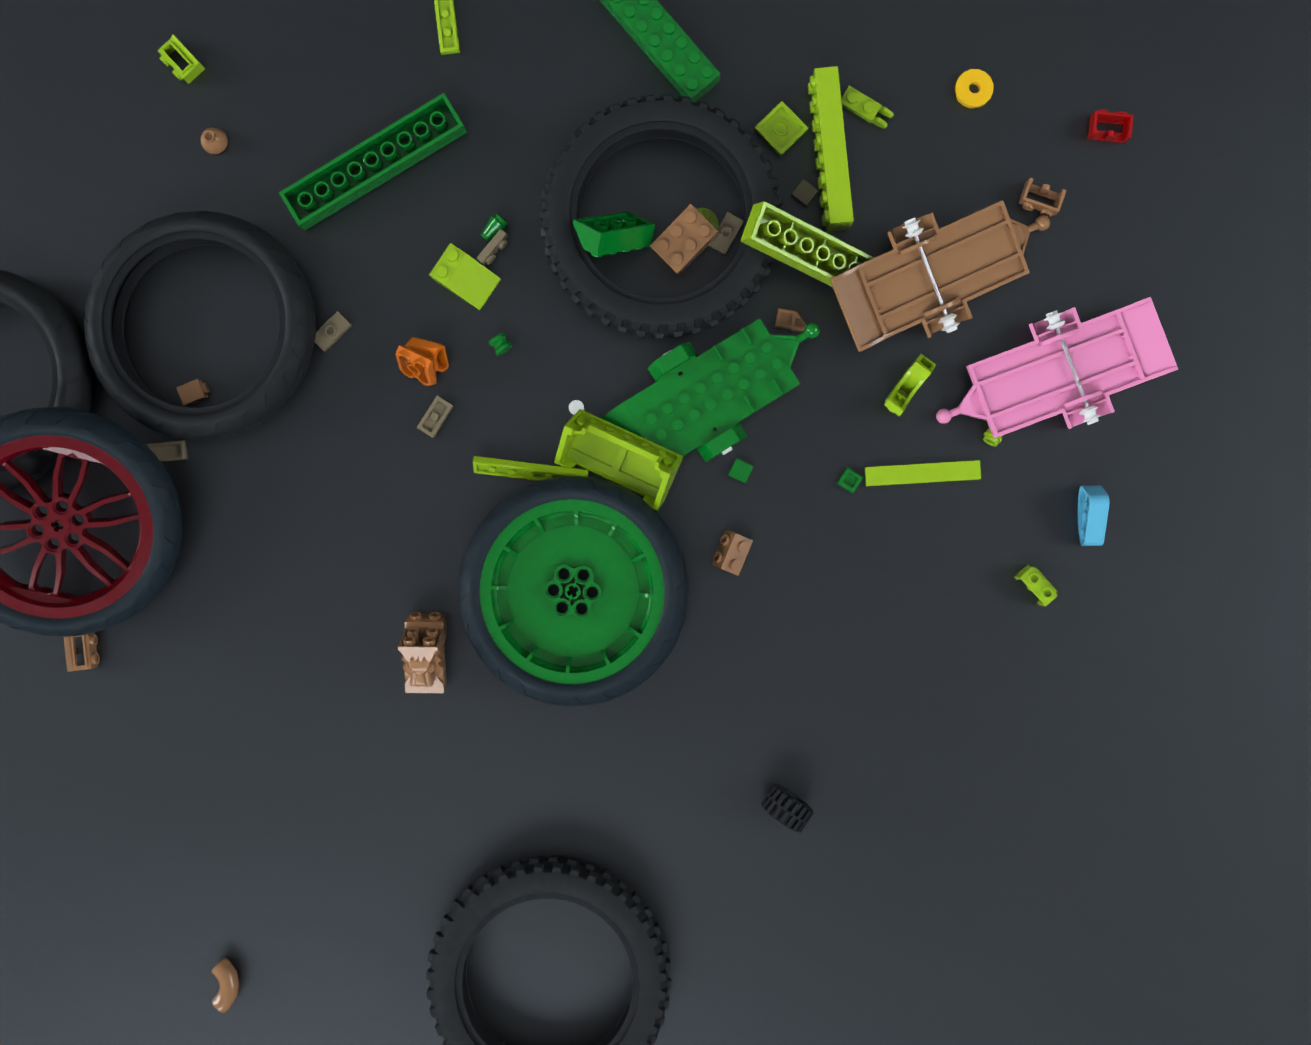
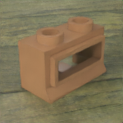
(1043, 192)
(91, 656)

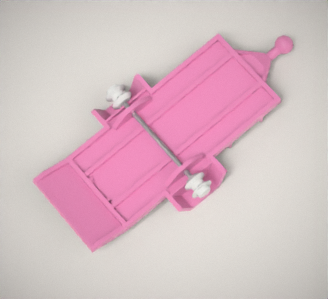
(1067, 369)

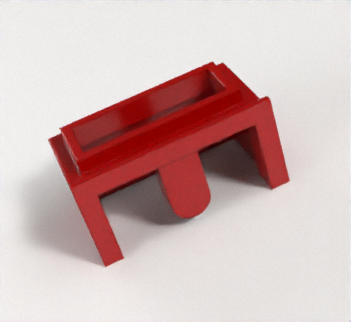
(1117, 118)

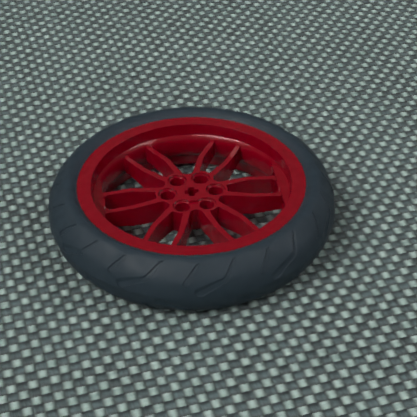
(159, 513)

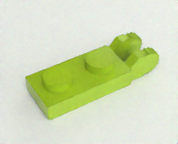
(865, 107)

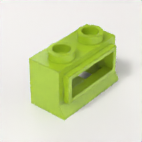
(194, 67)
(1037, 584)

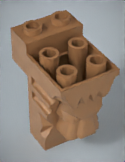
(424, 652)

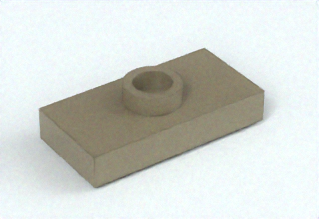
(728, 230)
(331, 331)

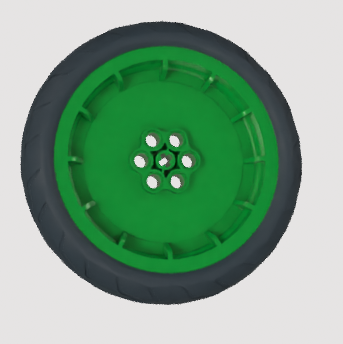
(517, 620)

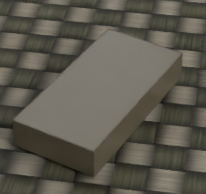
(170, 450)

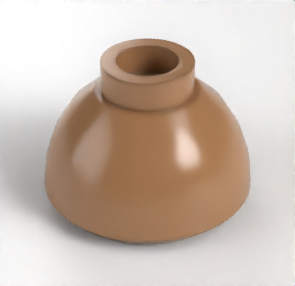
(214, 140)

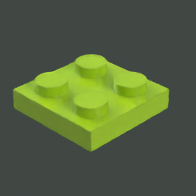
(781, 128)

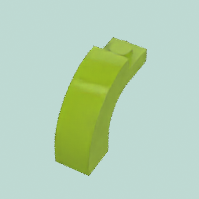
(909, 384)

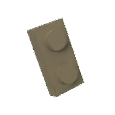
(498, 242)
(435, 416)

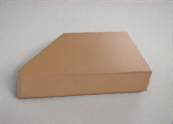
(789, 320)

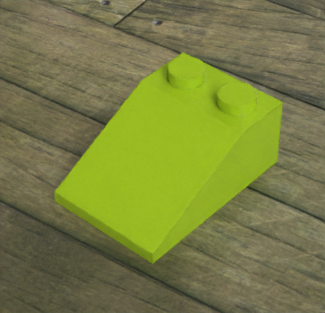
(464, 276)

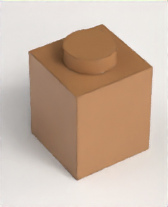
(193, 392)

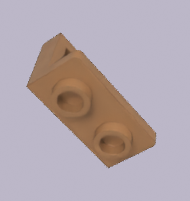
(731, 552)

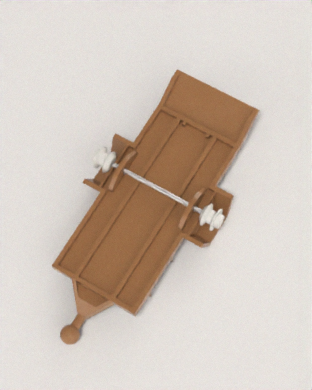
(941, 269)

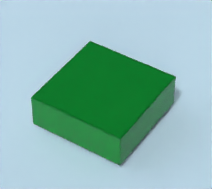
(740, 470)
(849, 480)

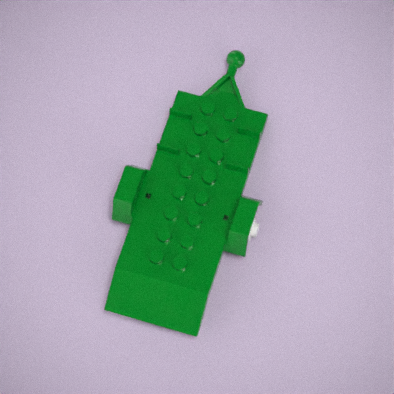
(707, 395)

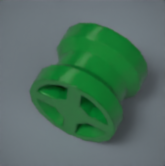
(500, 344)

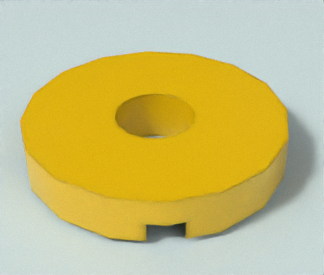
(981, 80)

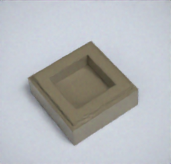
(804, 193)

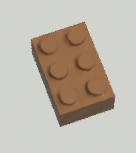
(684, 239)

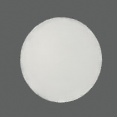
(575, 405)

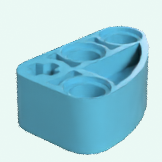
(1092, 515)

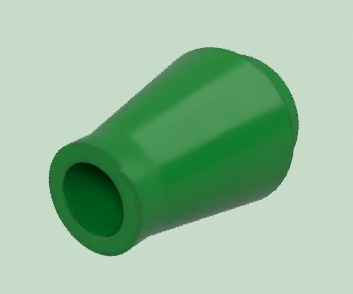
(493, 226)

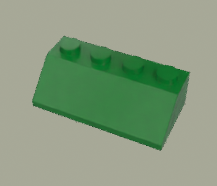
(614, 233)

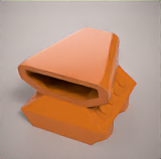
(422, 359)

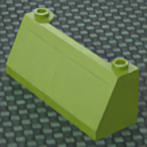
(618, 456)

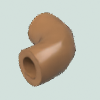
(228, 985)

